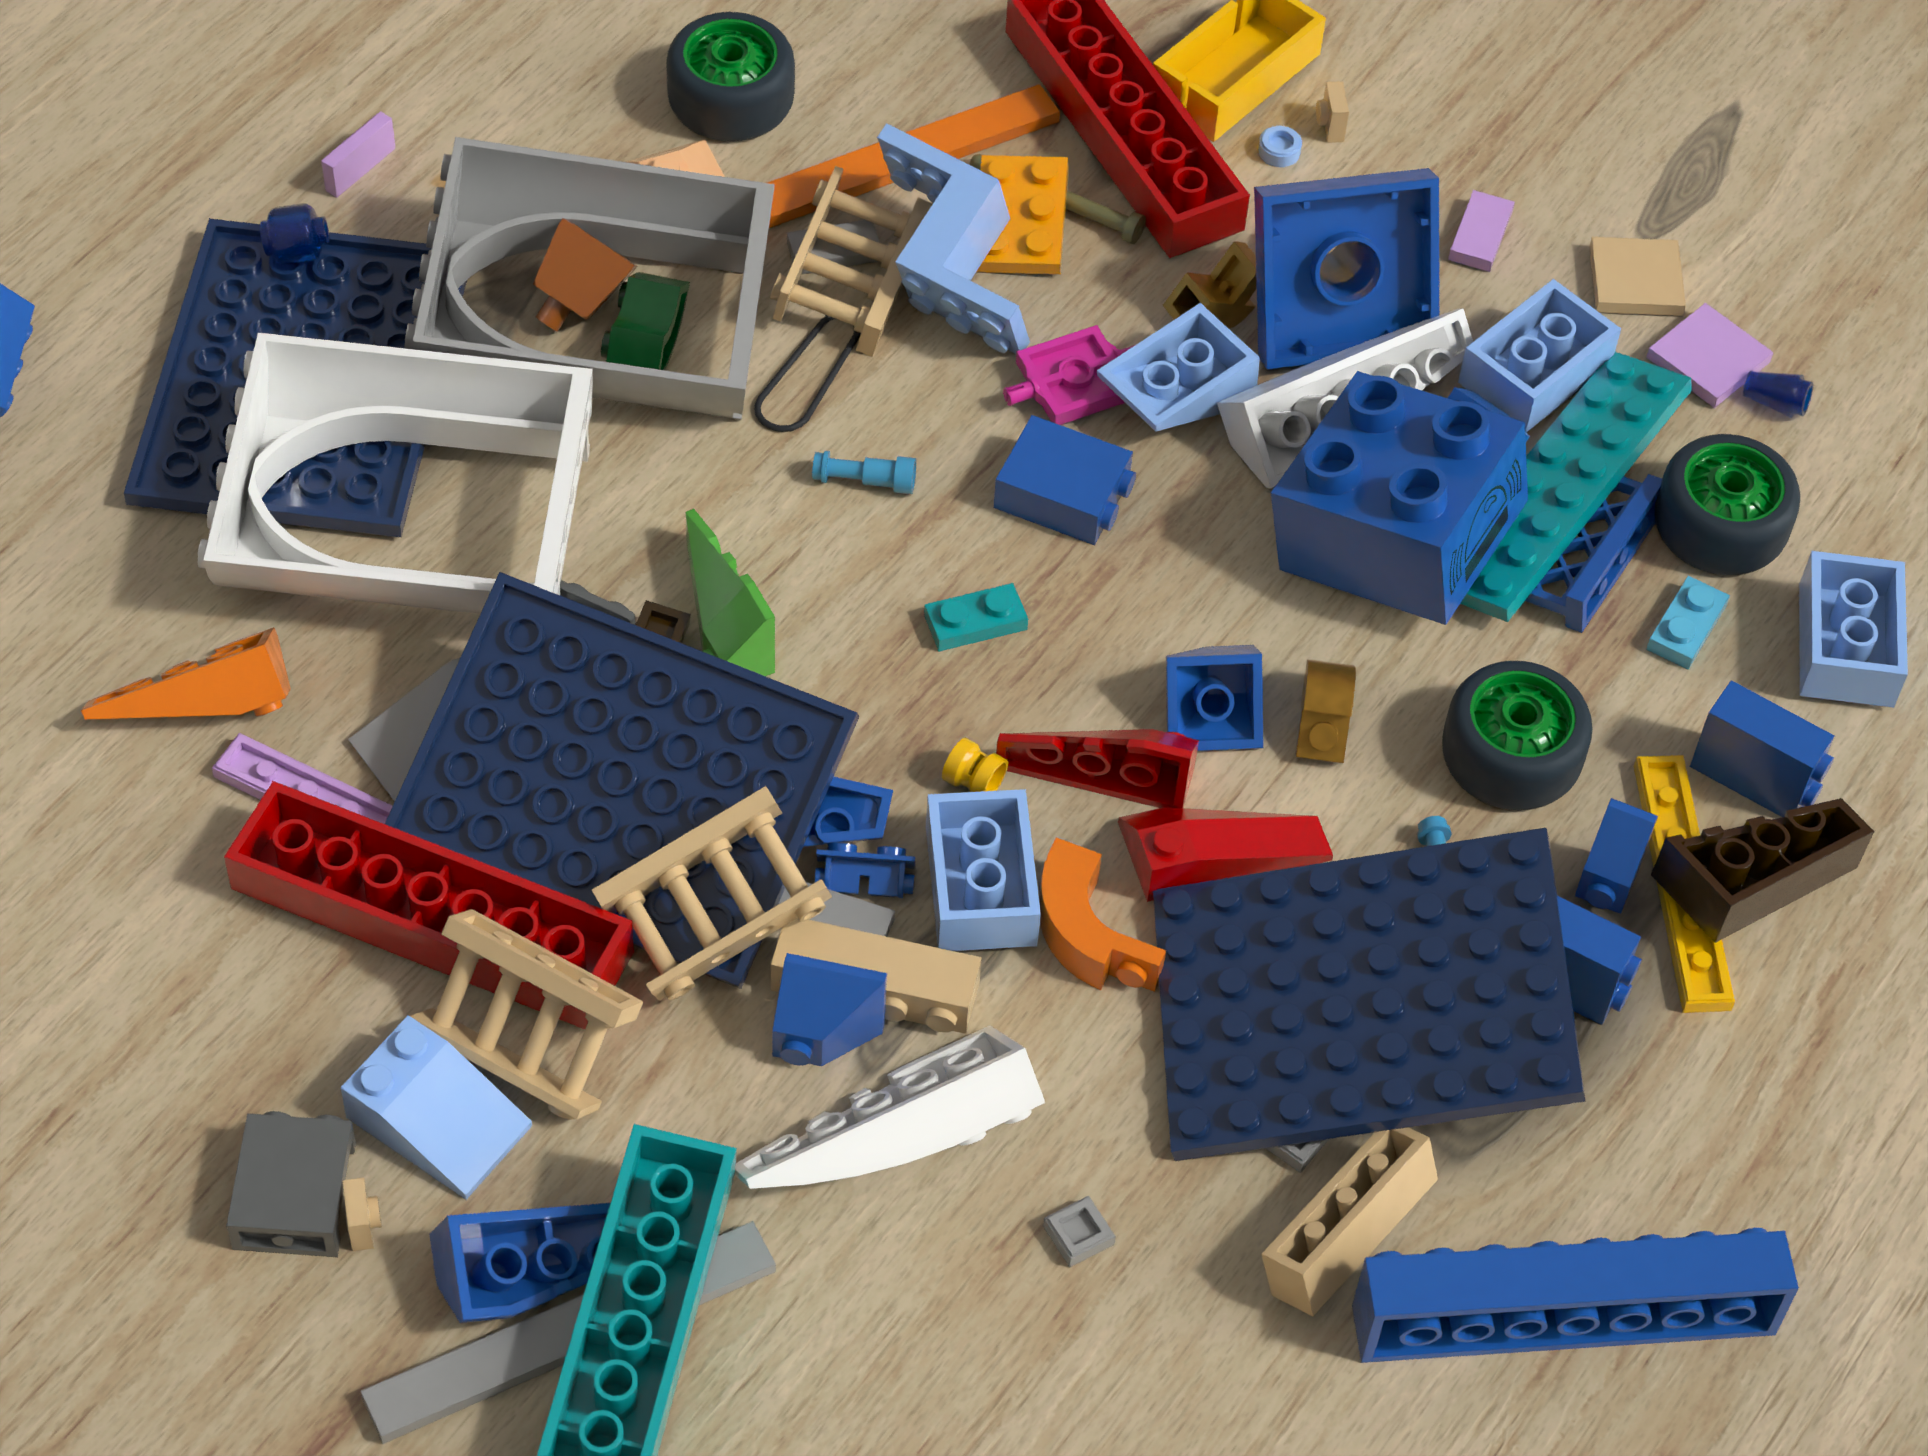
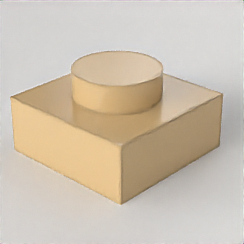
(1333, 112)
(361, 1213)

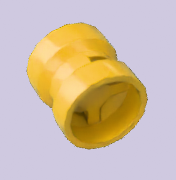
(973, 768)

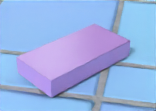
(358, 154)
(1481, 231)

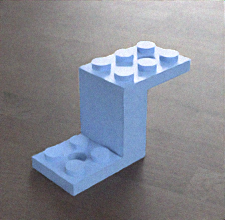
(952, 240)

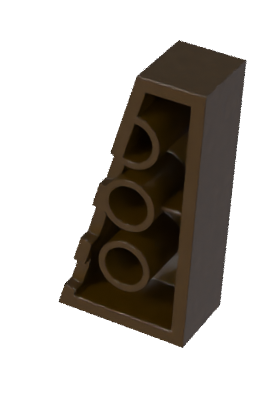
(1758, 868)

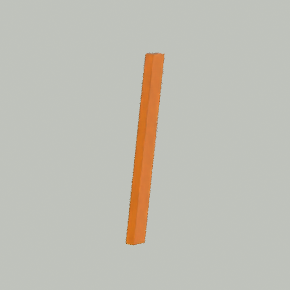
(954, 135)

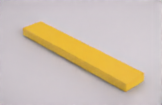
(1696, 959)

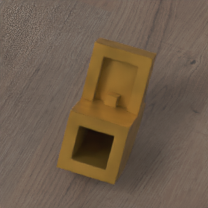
(1222, 292)
(1325, 710)

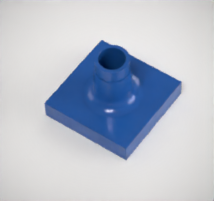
(1371, 282)

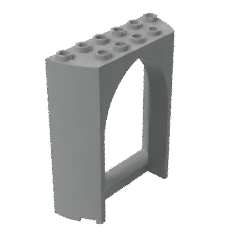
(511, 203)

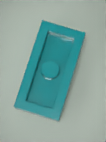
(976, 617)

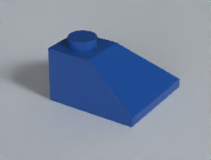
(1216, 696)
(826, 1010)

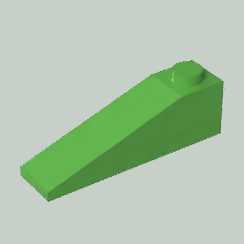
(729, 608)

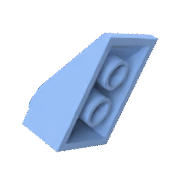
(1182, 370)
(433, 1108)

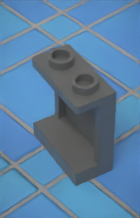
(290, 1184)

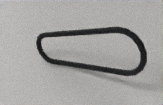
(787, 428)

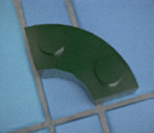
(647, 321)

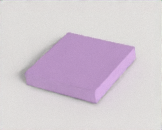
(1711, 353)

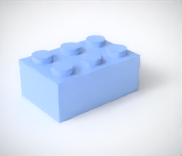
(1539, 354)
(1852, 629)
(982, 870)

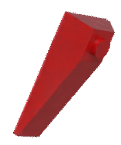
(1123, 764)
(1206, 845)

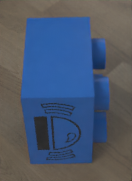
(1401, 496)

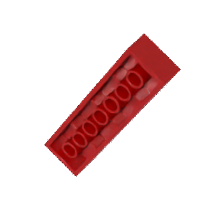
(1130, 121)
(404, 888)

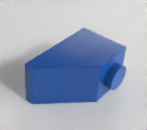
(1616, 856)

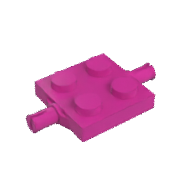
(1064, 375)

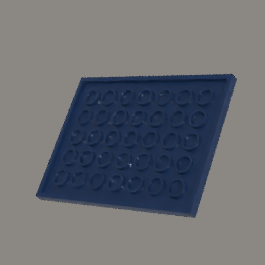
(350, 294)
(600, 742)
(1365, 996)

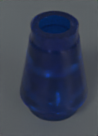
(1780, 391)

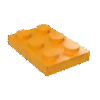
(1036, 205)

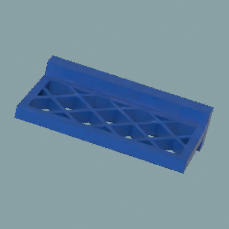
(1607, 560)

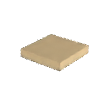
(1637, 276)

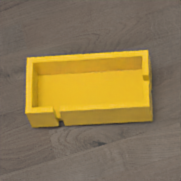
(1230, 74)

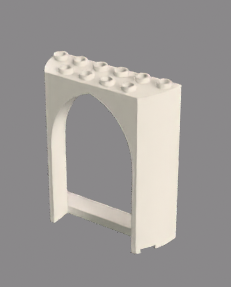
(333, 394)

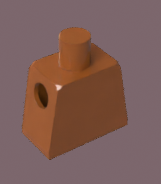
(578, 275)

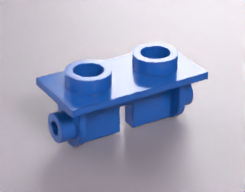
(885, 870)

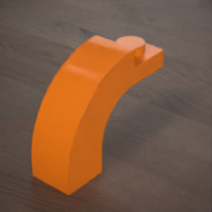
(1077, 935)

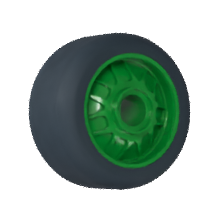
(730, 76)
(1727, 504)
(1516, 735)

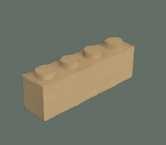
(922, 980)
(1349, 1218)

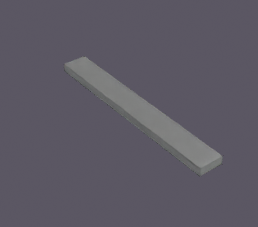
(529, 1348)

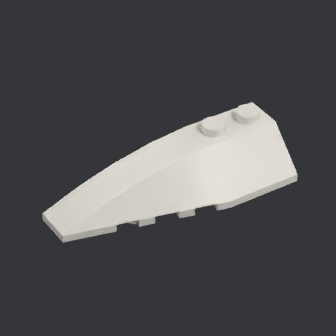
(1280, 415)
(923, 1110)

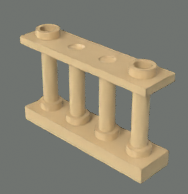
(880, 289)
(669, 870)
(561, 984)

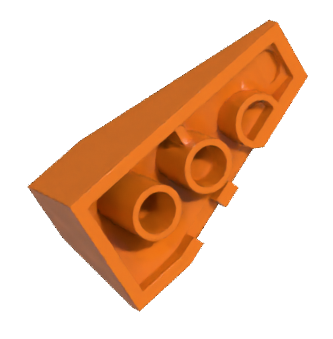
(232, 682)

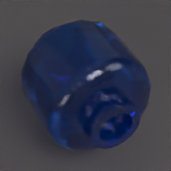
(294, 234)

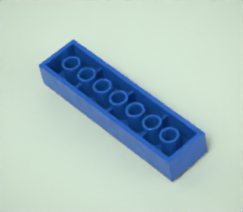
(1573, 1295)

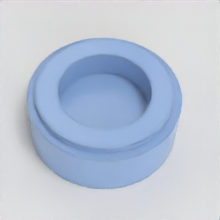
(1280, 146)

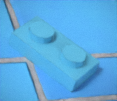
(1688, 622)

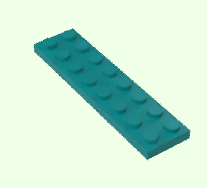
(1575, 472)

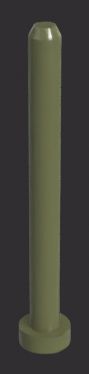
(1130, 226)

